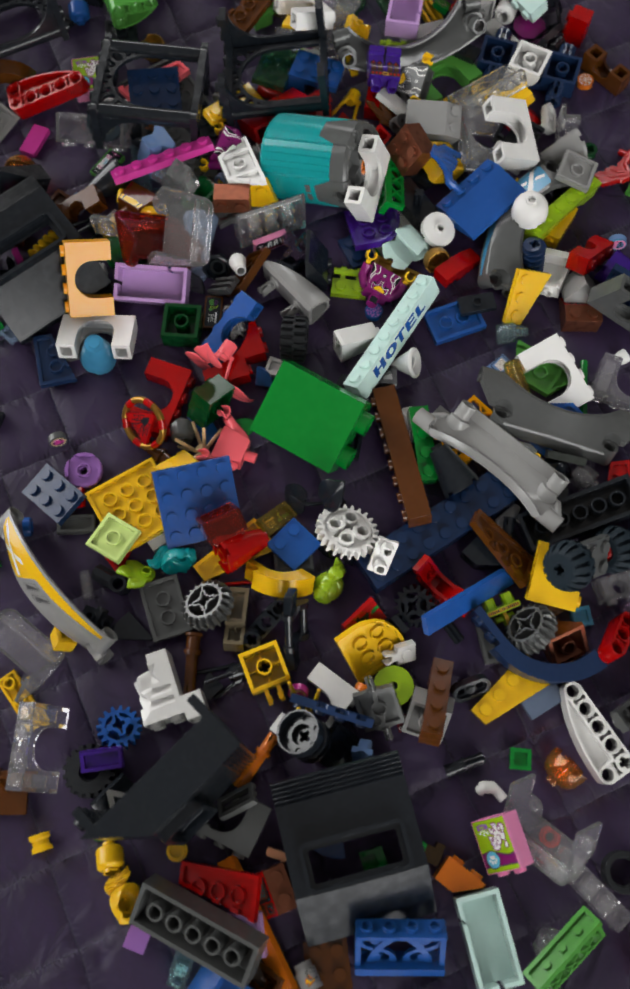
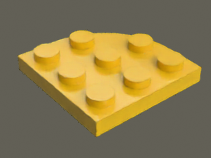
(363, 645)

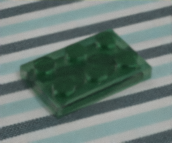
(274, 69)

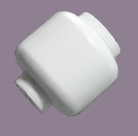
(505, 12)

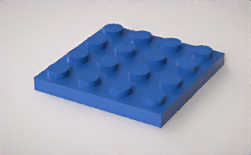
(191, 492)

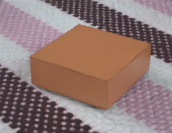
(276, 854)

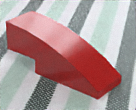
(456, 267)

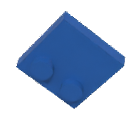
(293, 544)

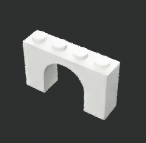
(303, 14)
(515, 115)
(364, 200)
(75, 330)
(553, 351)
(334, 687)

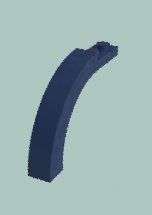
(532, 669)

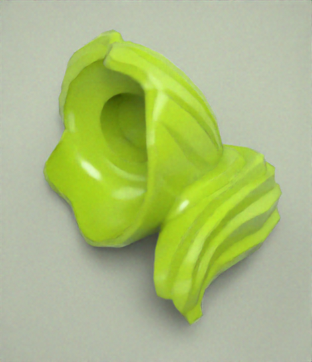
(329, 584)

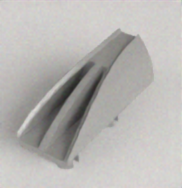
(297, 291)

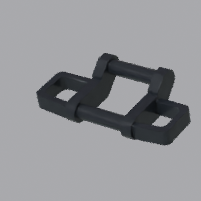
(290, 609)

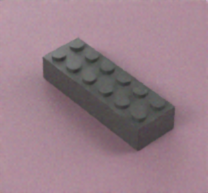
(199, 930)

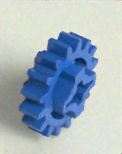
(126, 721)

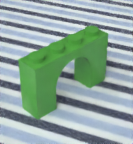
(455, 68)

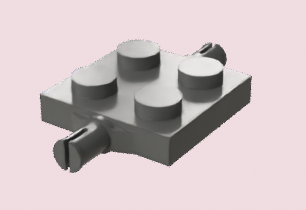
(381, 705)

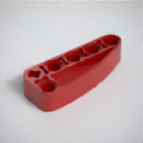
(45, 91)

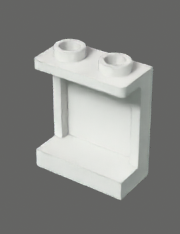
(555, 264)

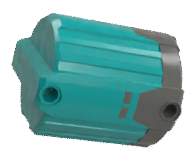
(314, 157)

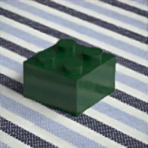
(182, 325)
(208, 399)

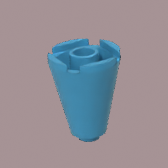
(97, 355)

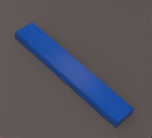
(465, 601)

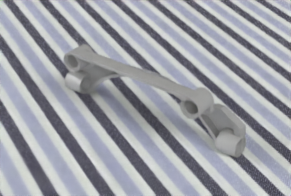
(503, 455)

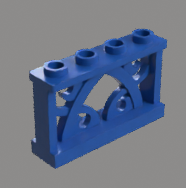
(415, 961)

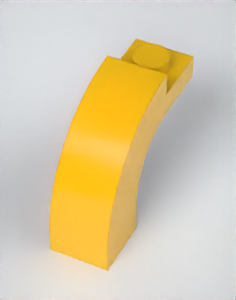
(276, 582)

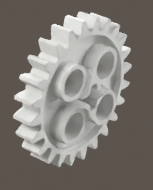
(347, 532)

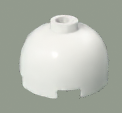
(530, 209)

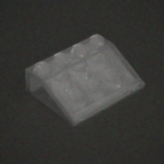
(259, 222)

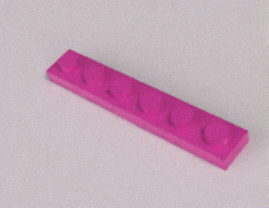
(162, 160)

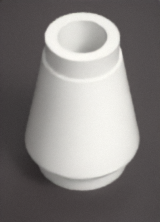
(238, 263)

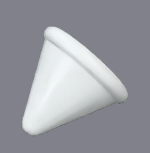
(409, 362)

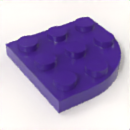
(372, 235)

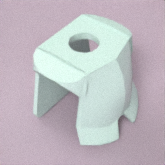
(406, 248)

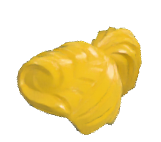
(122, 895)

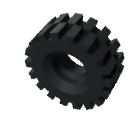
(78, 783)

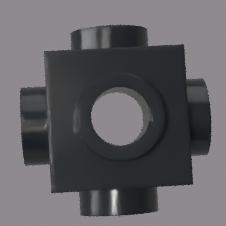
(98, 616)

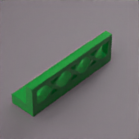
(389, 191)

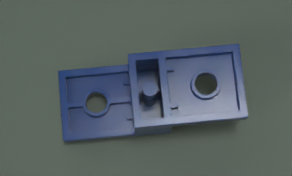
(305, 72)

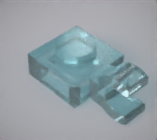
(508, 332)

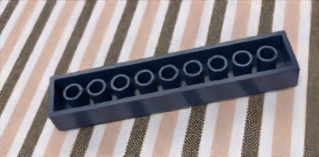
(448, 526)

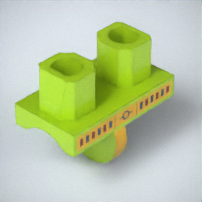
(508, 603)

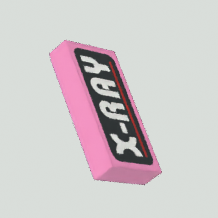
(271, 240)

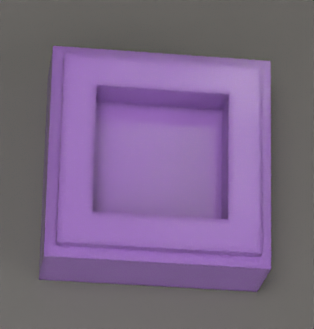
(136, 940)

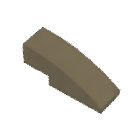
(237, 622)

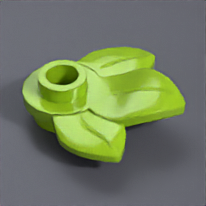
(137, 573)

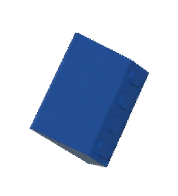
(483, 199)

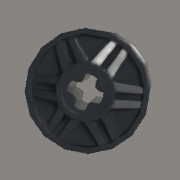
(296, 729)

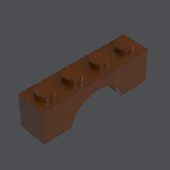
(436, 702)

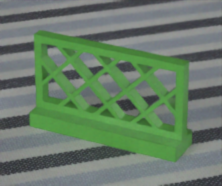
(565, 951)

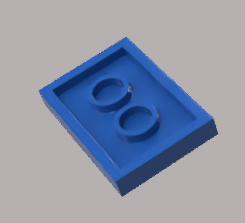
(447, 324)

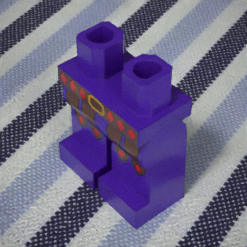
(382, 68)

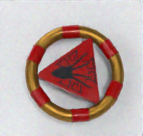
(143, 423)

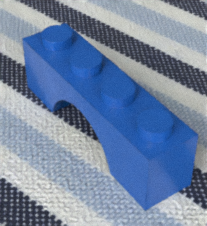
(242, 309)

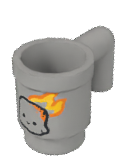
(307, 976)

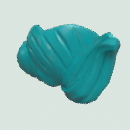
(173, 560)

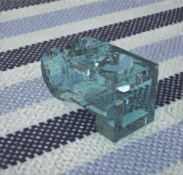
(180, 971)

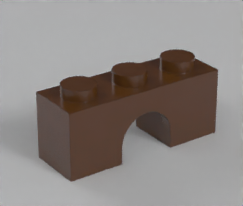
(595, 64)
(89, 199)

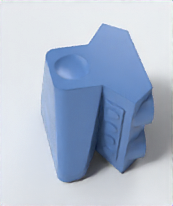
(155, 143)

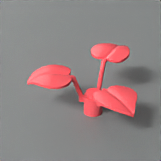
(205, 356)

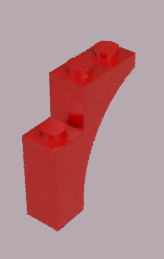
(249, 353)

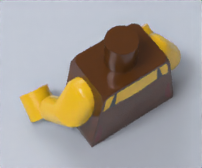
(136, 199)

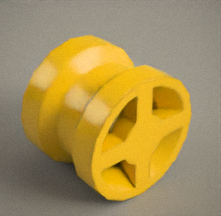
(40, 842)

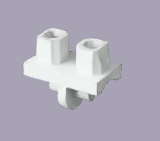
(382, 555)

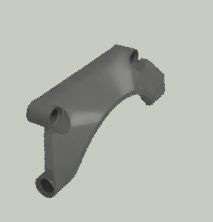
(551, 426)

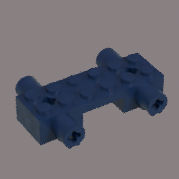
(556, 79)

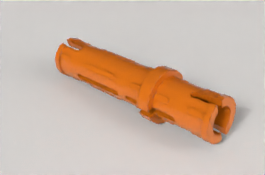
(262, 752)

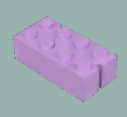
(403, 18)
(151, 284)

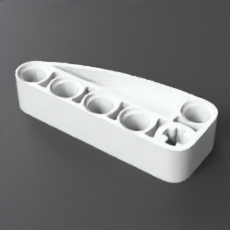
(589, 743)

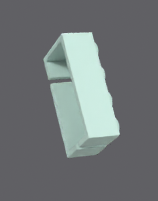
(488, 939)

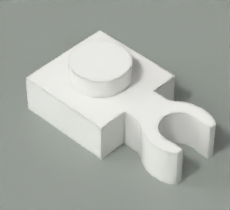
(402, 653)

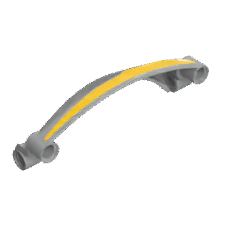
(48, 596)

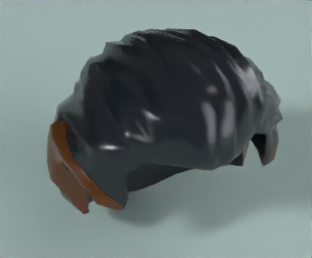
(140, 131)

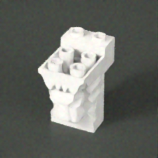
(163, 695)

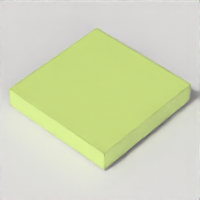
(113, 538)

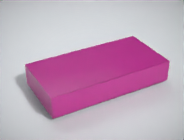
(35, 141)

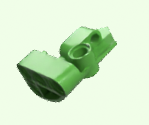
(129, 12)

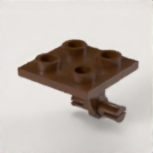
(11, 801)

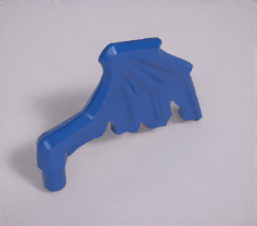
(447, 161)

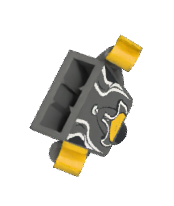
(416, 79)

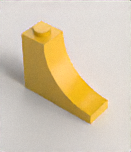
(542, 591)

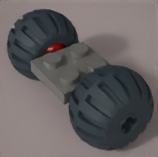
(574, 564)

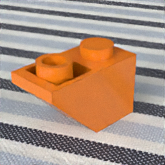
(456, 877)

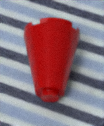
(240, 549)

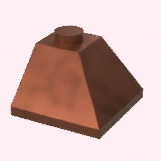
(568, 644)

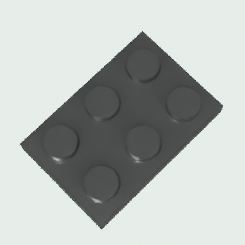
(163, 608)

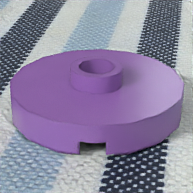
(80, 462)

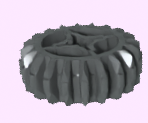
(207, 605)
(531, 628)

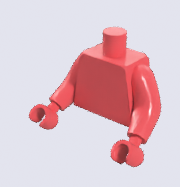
(231, 442)

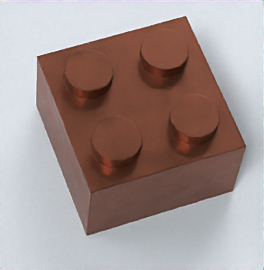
(410, 149)

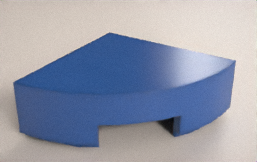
(263, 377)

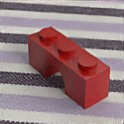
(594, 254)

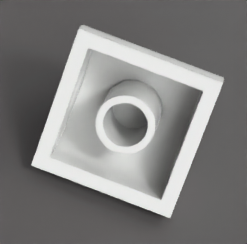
(531, 59)

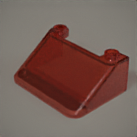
(139, 235)

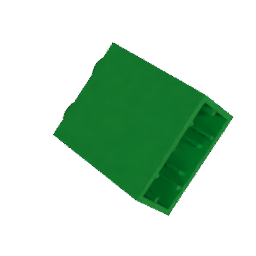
(312, 417)

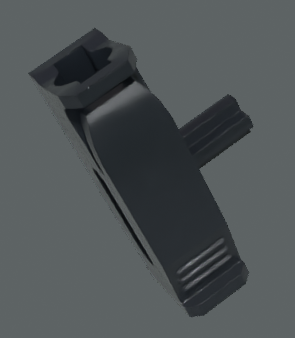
(416, 203)

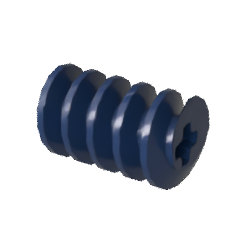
(534, 254)

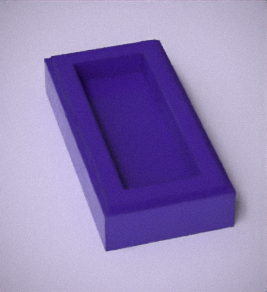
(102, 759)

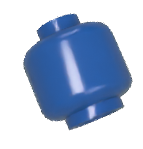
(78, 11)

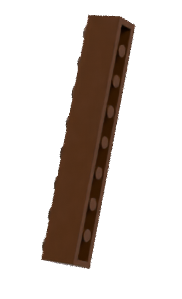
(402, 457)

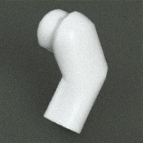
(490, 787)

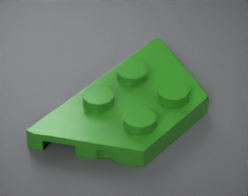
(545, 378)

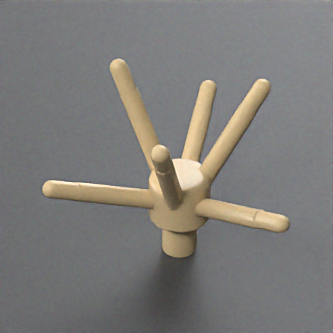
(202, 444)

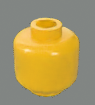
(109, 858)

